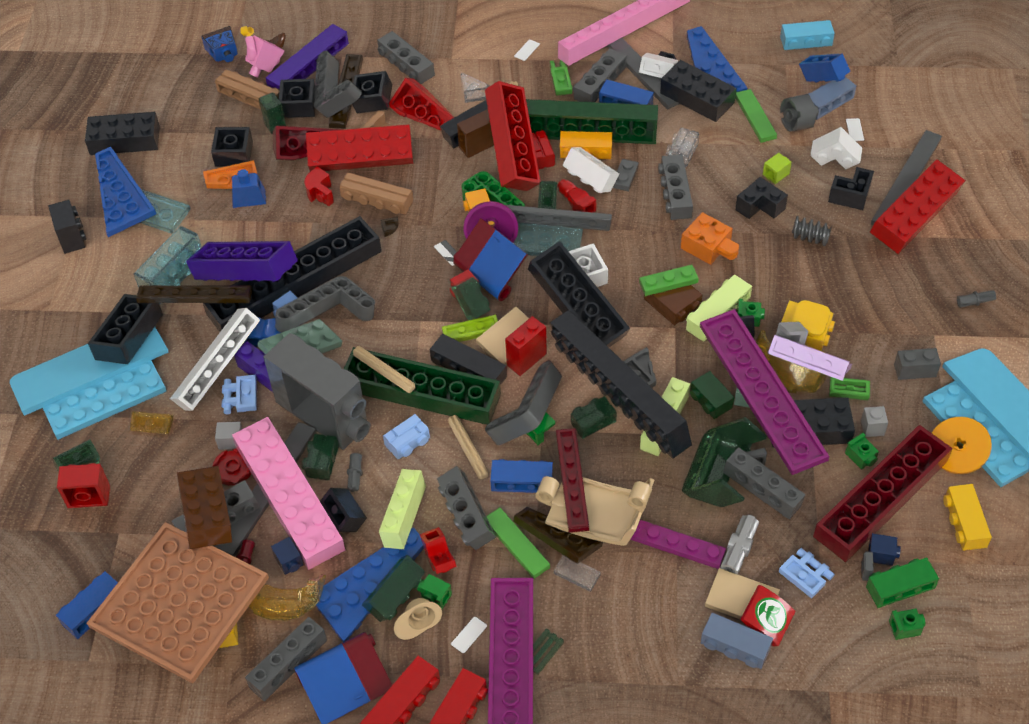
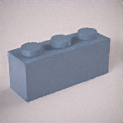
(832, 95)
(736, 641)

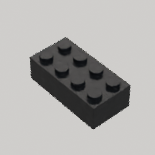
(698, 90)
(123, 132)
(124, 330)
(829, 419)

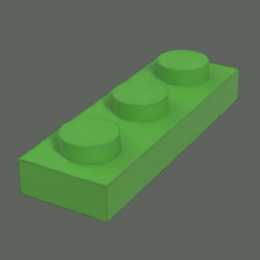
(668, 280)

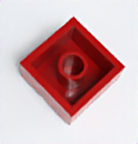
(83, 485)

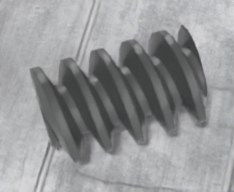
(811, 231)

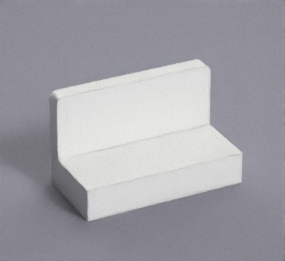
(656, 65)

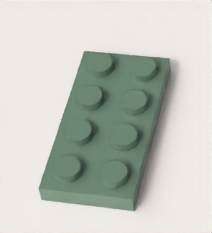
(313, 333)

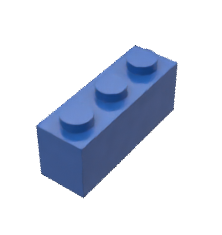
(824, 67)
(625, 94)
(519, 475)
(84, 605)

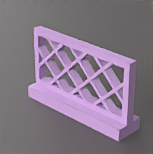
(809, 357)

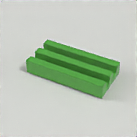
(849, 390)

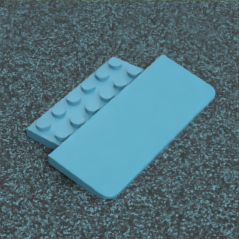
(83, 391)
(997, 400)

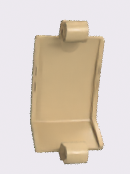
(610, 509)

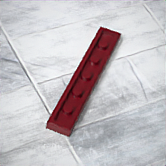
(572, 480)

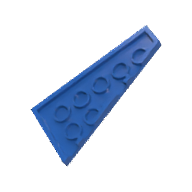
(710, 59)

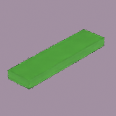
(755, 116)
(518, 543)

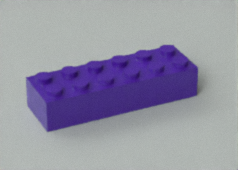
(242, 260)

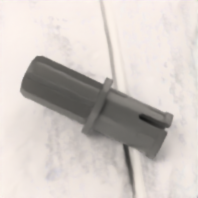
(975, 298)
(354, 472)

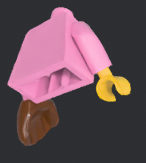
(262, 53)

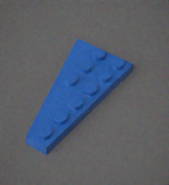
(120, 195)
(344, 595)

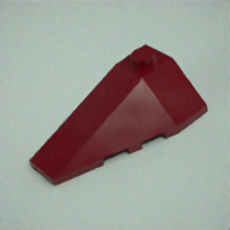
(290, 142)

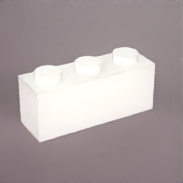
(590, 170)

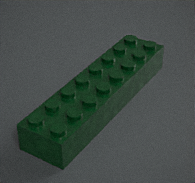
(626, 121)
(435, 388)

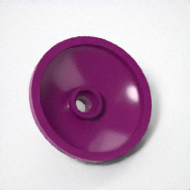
(500, 214)

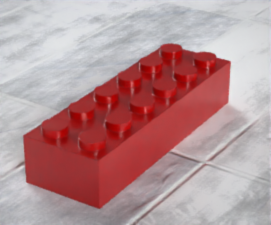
(512, 136)
(359, 148)
(917, 206)

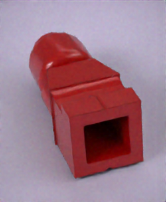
(578, 198)

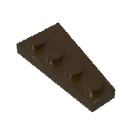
(568, 544)

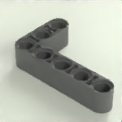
(328, 95)
(323, 298)
(531, 409)

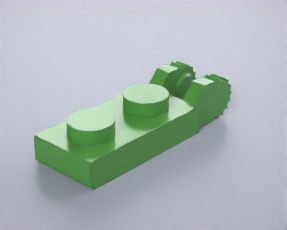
(560, 78)

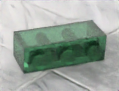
(394, 589)

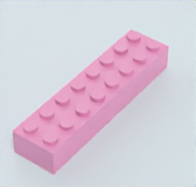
(288, 493)

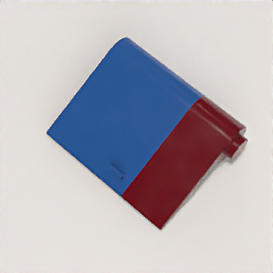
(490, 259)
(343, 678)

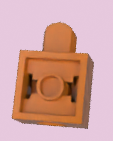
(708, 239)

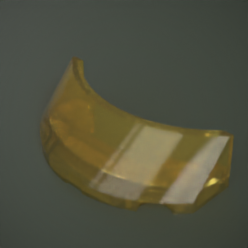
(792, 375)
(287, 603)

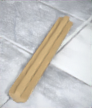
(384, 369)
(468, 447)

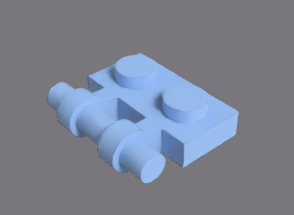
(245, 394)
(804, 577)

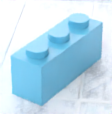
(807, 35)

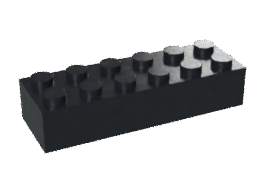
(576, 292)

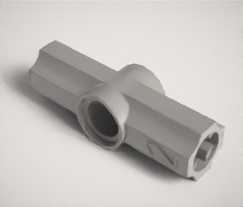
(740, 544)

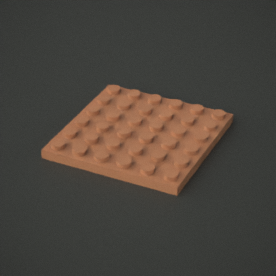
(178, 602)

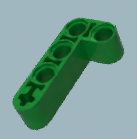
(495, 191)

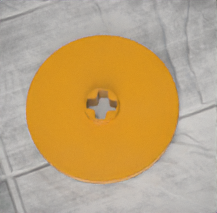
(976, 444)

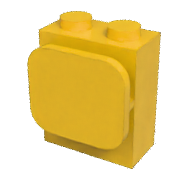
(814, 318)

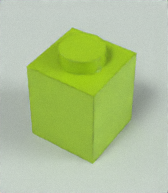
(777, 168)

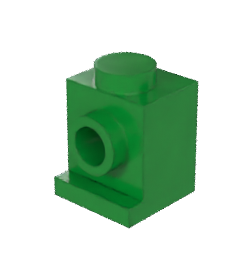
(751, 308)
(861, 451)
(435, 590)
(902, 627)

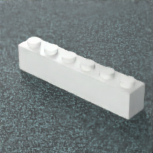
(215, 359)

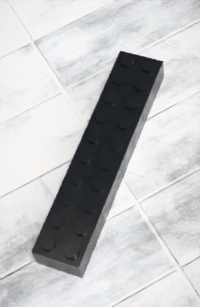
(316, 265)
(621, 384)

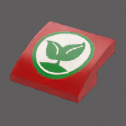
(768, 614)

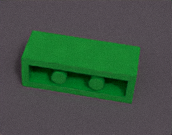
(902, 582)

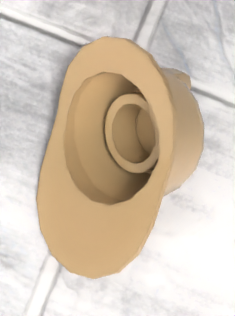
(417, 618)

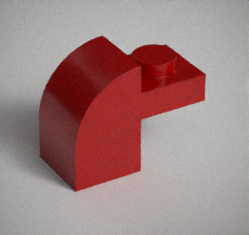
(317, 186)
(437, 551)

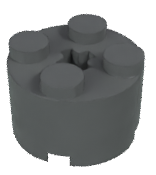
(798, 113)

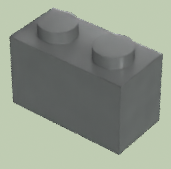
(917, 363)

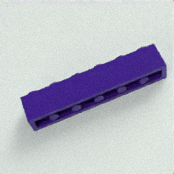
(305, 60)

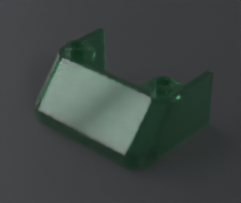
(706, 476)

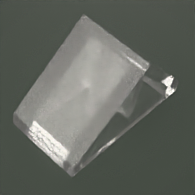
(473, 89)

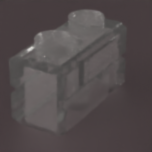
(684, 143)

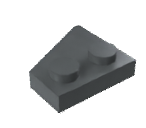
(642, 366)

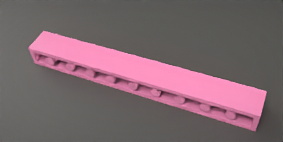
(613, 28)

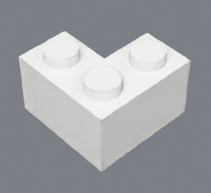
(837, 146)

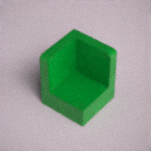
(537, 434)

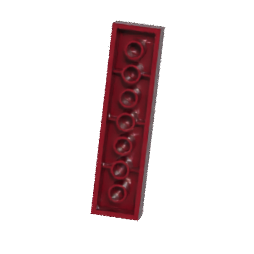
(882, 493)

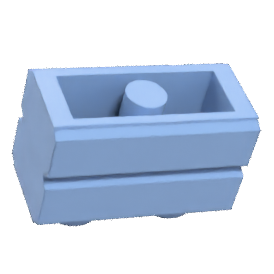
(406, 437)

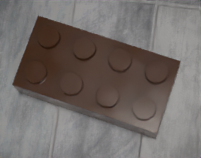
(204, 507)

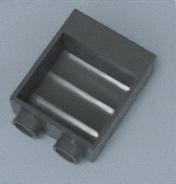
(317, 390)

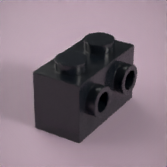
(343, 510)

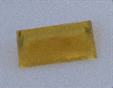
(151, 422)

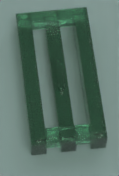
(552, 637)

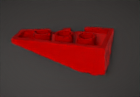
(419, 104)

